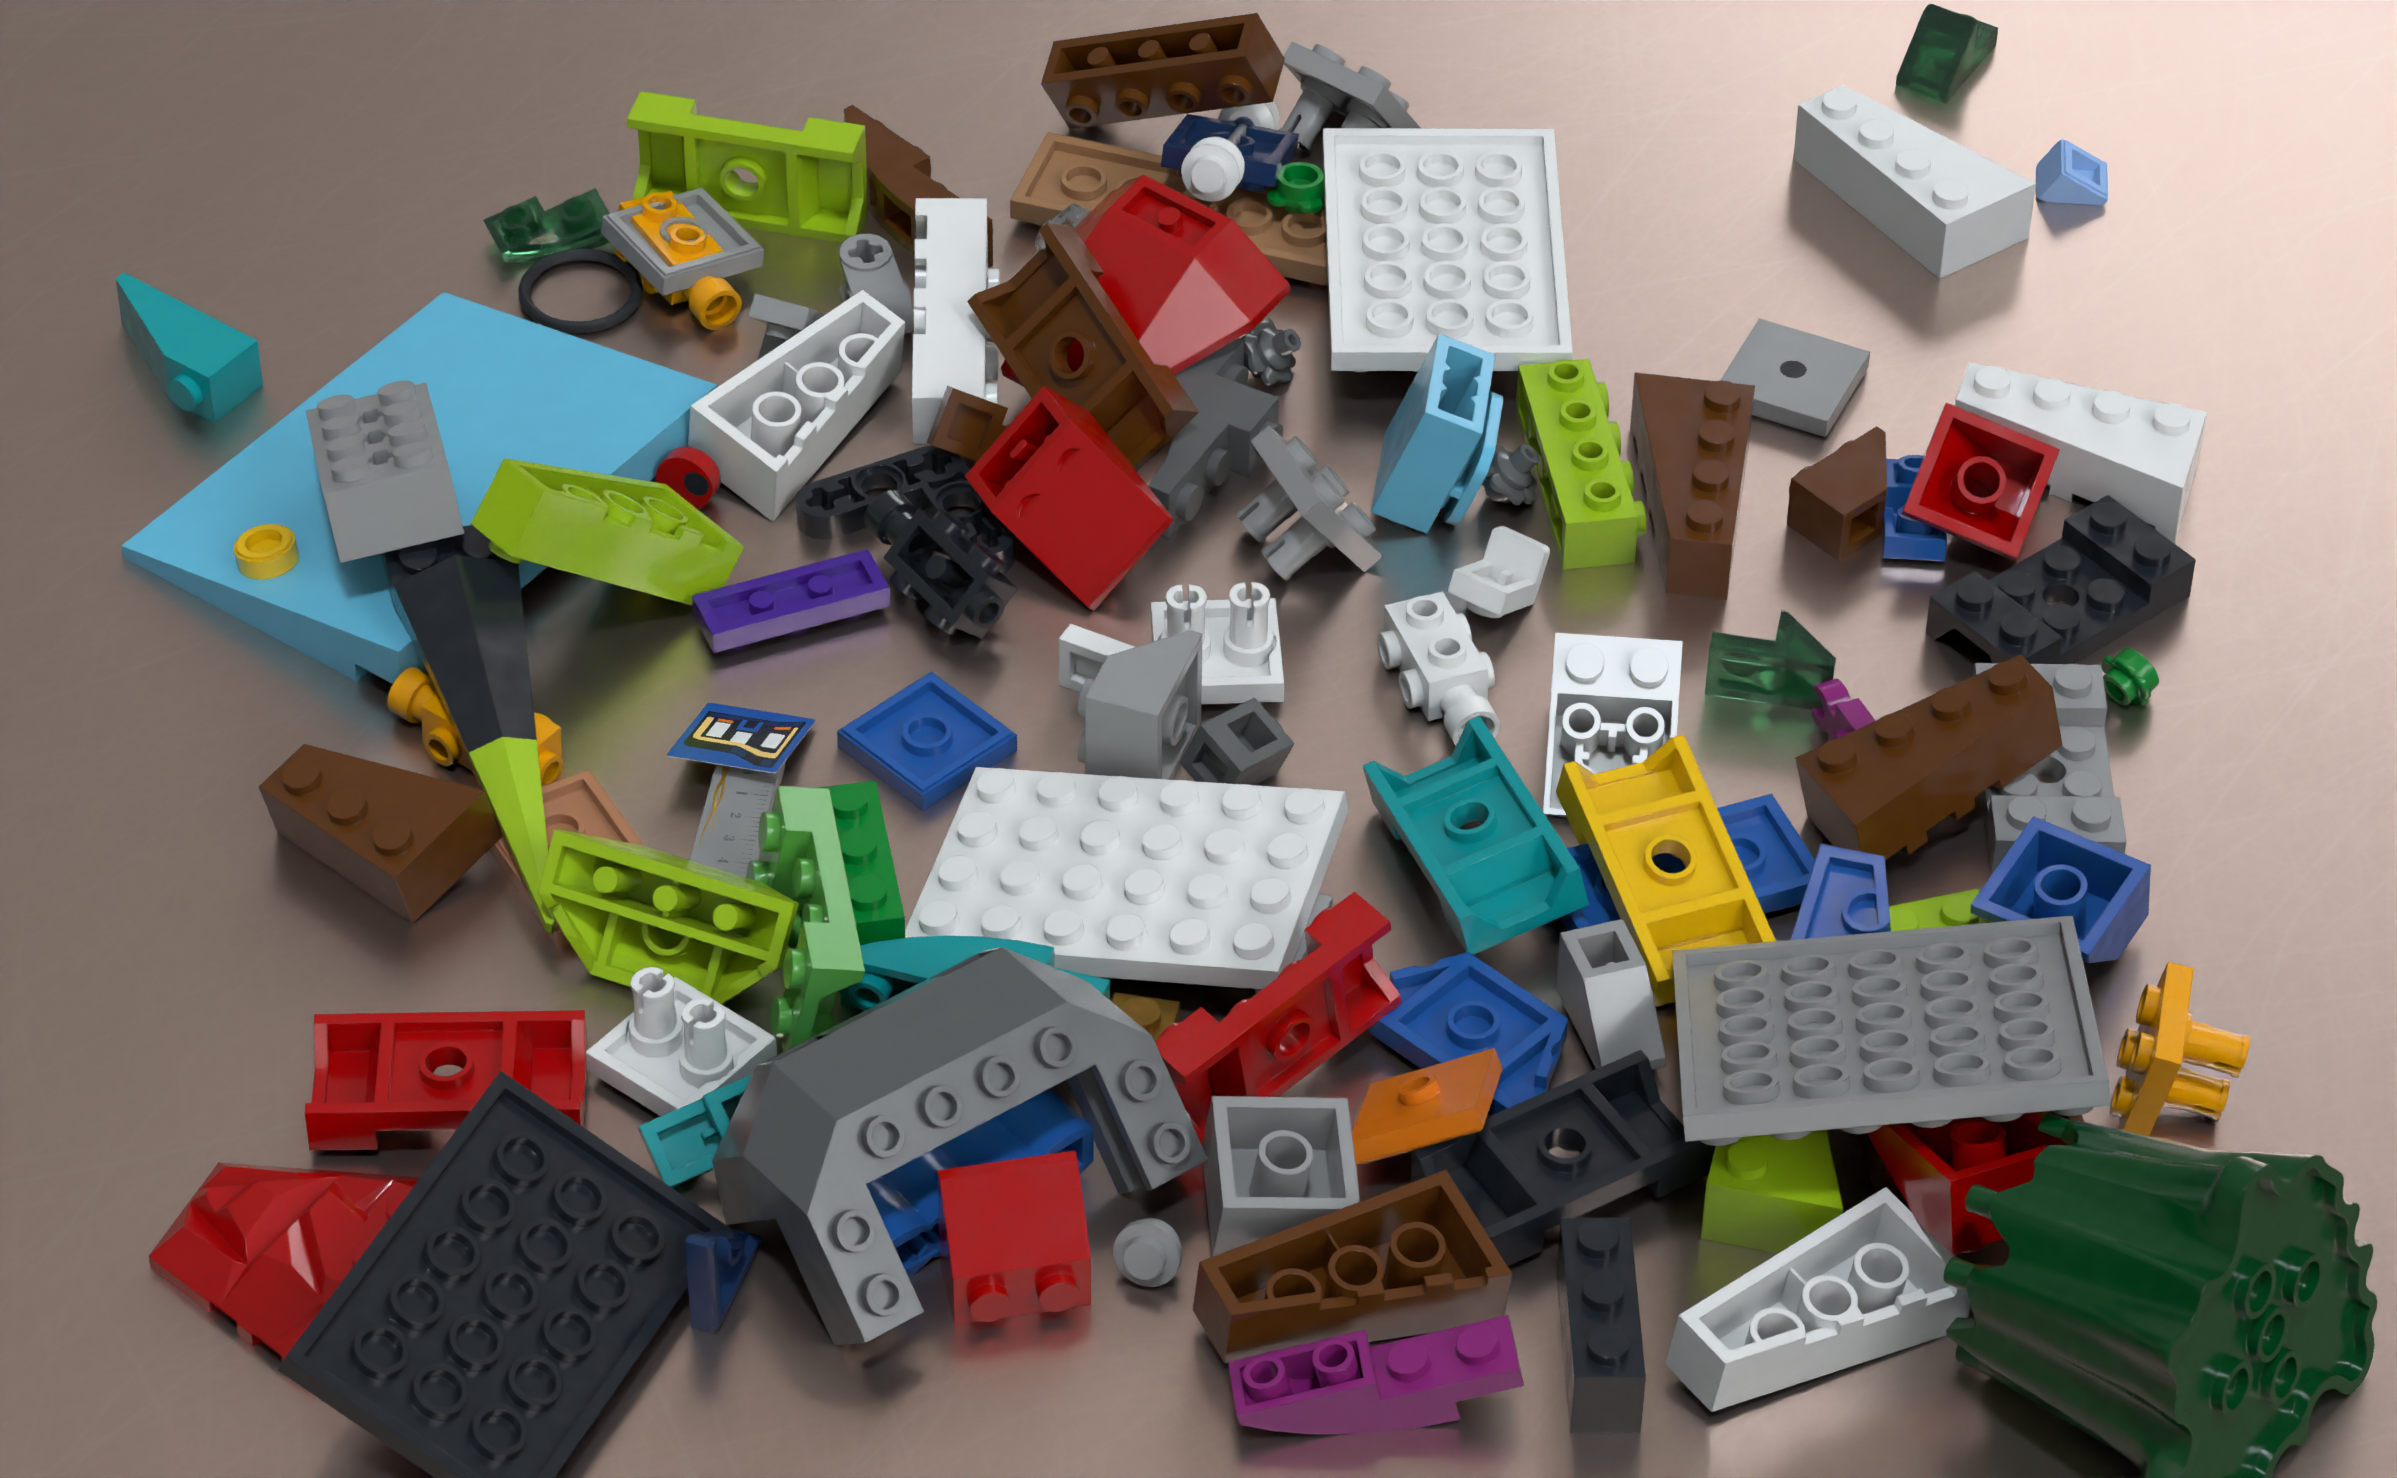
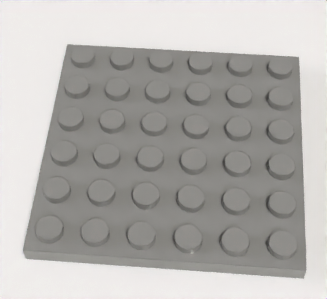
(1886, 1030)

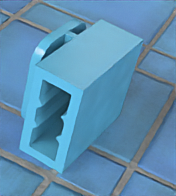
(1439, 438)

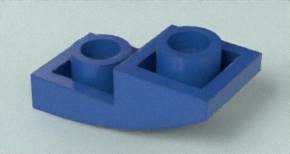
(1902, 535)

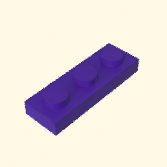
(790, 600)

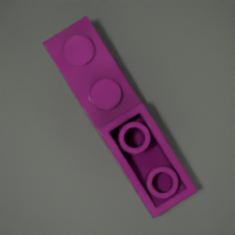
(1360, 1388)

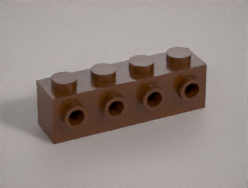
(1163, 71)

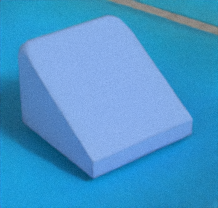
(2071, 176)

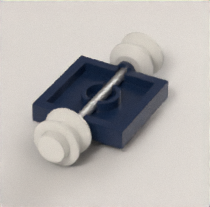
(1230, 151)

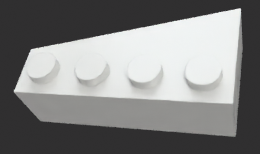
(1912, 182)
(947, 334)
(1819, 1307)

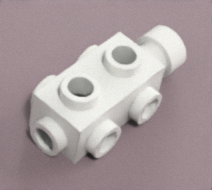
(1438, 662)

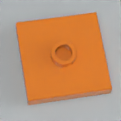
(1426, 1106)

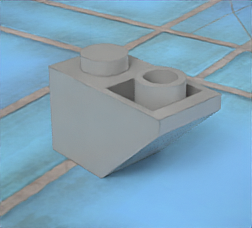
(1608, 993)

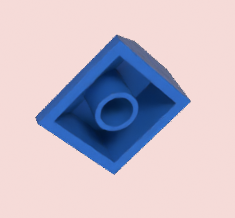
(2068, 875)

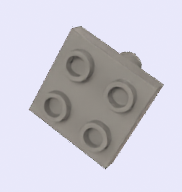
(1333, 87)
(1319, 499)

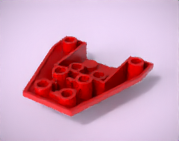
(1175, 274)

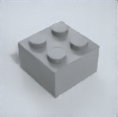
(1275, 1165)

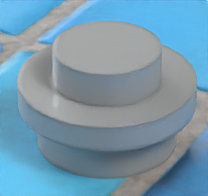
(1148, 1252)

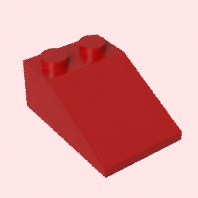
(1943, 1162)

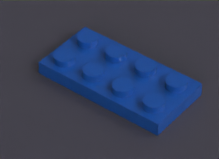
(1766, 845)

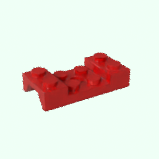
(1289, 1024)
(380, 1069)

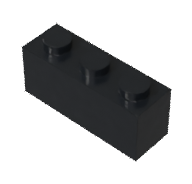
(1600, 1325)

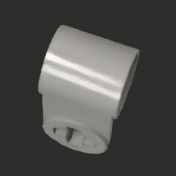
(872, 268)

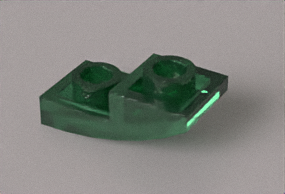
(530, 233)

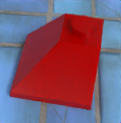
(1980, 481)

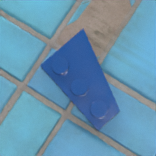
(1844, 895)

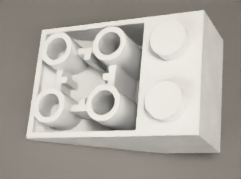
(1609, 704)

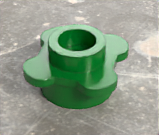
(1298, 188)

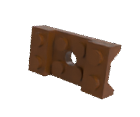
(1060, 302)

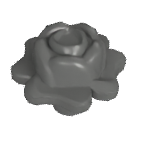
(1270, 352)
(1511, 476)

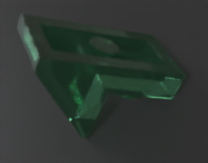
(1944, 52)
(1770, 670)

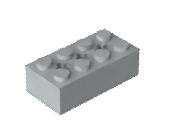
(383, 471)

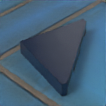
(715, 1273)

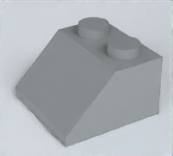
(1143, 709)

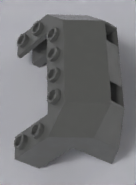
(915, 1078)

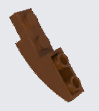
(896, 178)

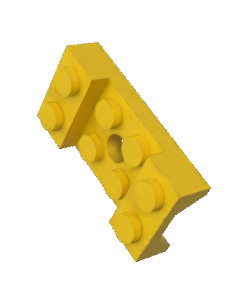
(1652, 811)

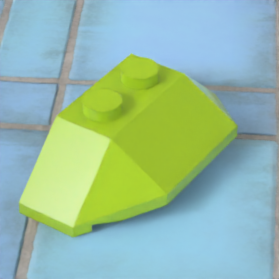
(648, 908)

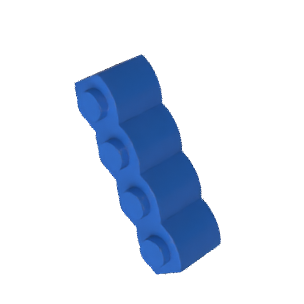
(910, 1193)

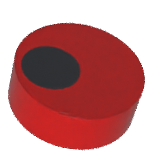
(690, 475)

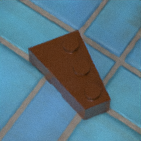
(381, 825)

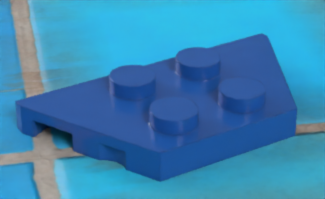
(1470, 1008)

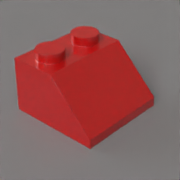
(1013, 1238)

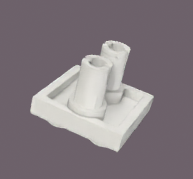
(1237, 641)
(676, 1045)

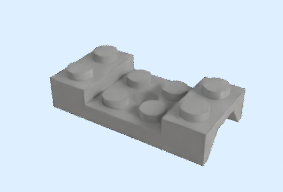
(2084, 791)

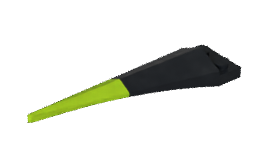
(471, 635)

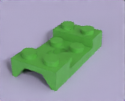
(806, 864)

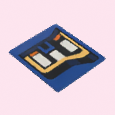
(741, 737)

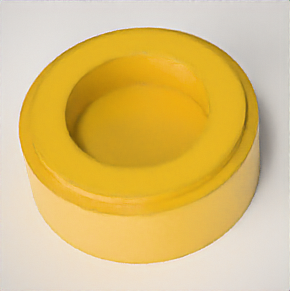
(266, 551)

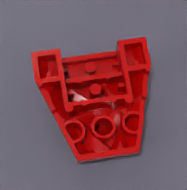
(274, 1243)

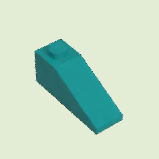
(192, 355)

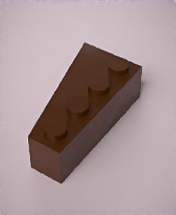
(1693, 466)
(1929, 760)
(1379, 1266)

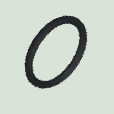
(580, 326)

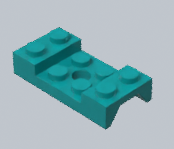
(1489, 877)

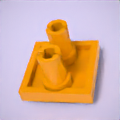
(2157, 1051)

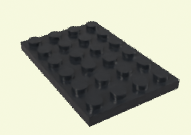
(502, 1295)

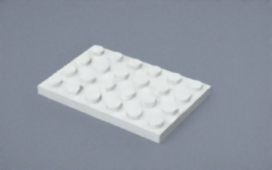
(1443, 240)
(1135, 873)

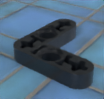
(925, 476)

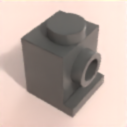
(1237, 747)

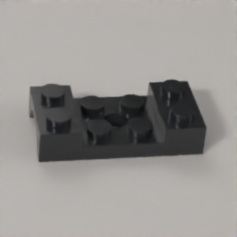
(2104, 567)
(1606, 1116)

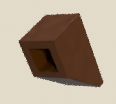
(1842, 496)

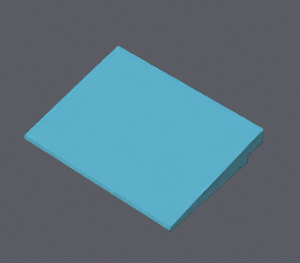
(496, 395)

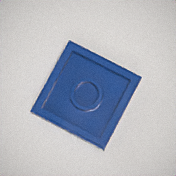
(926, 740)

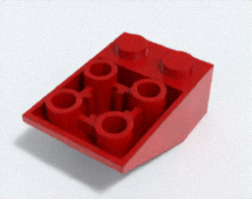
(1070, 495)

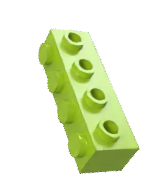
(1579, 464)

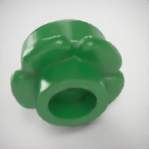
(2129, 677)

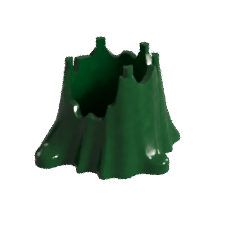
(2171, 1297)

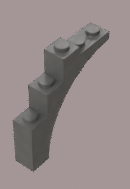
(1217, 436)

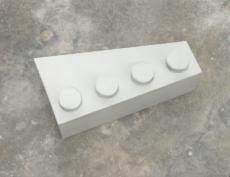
(798, 402)
(2107, 440)

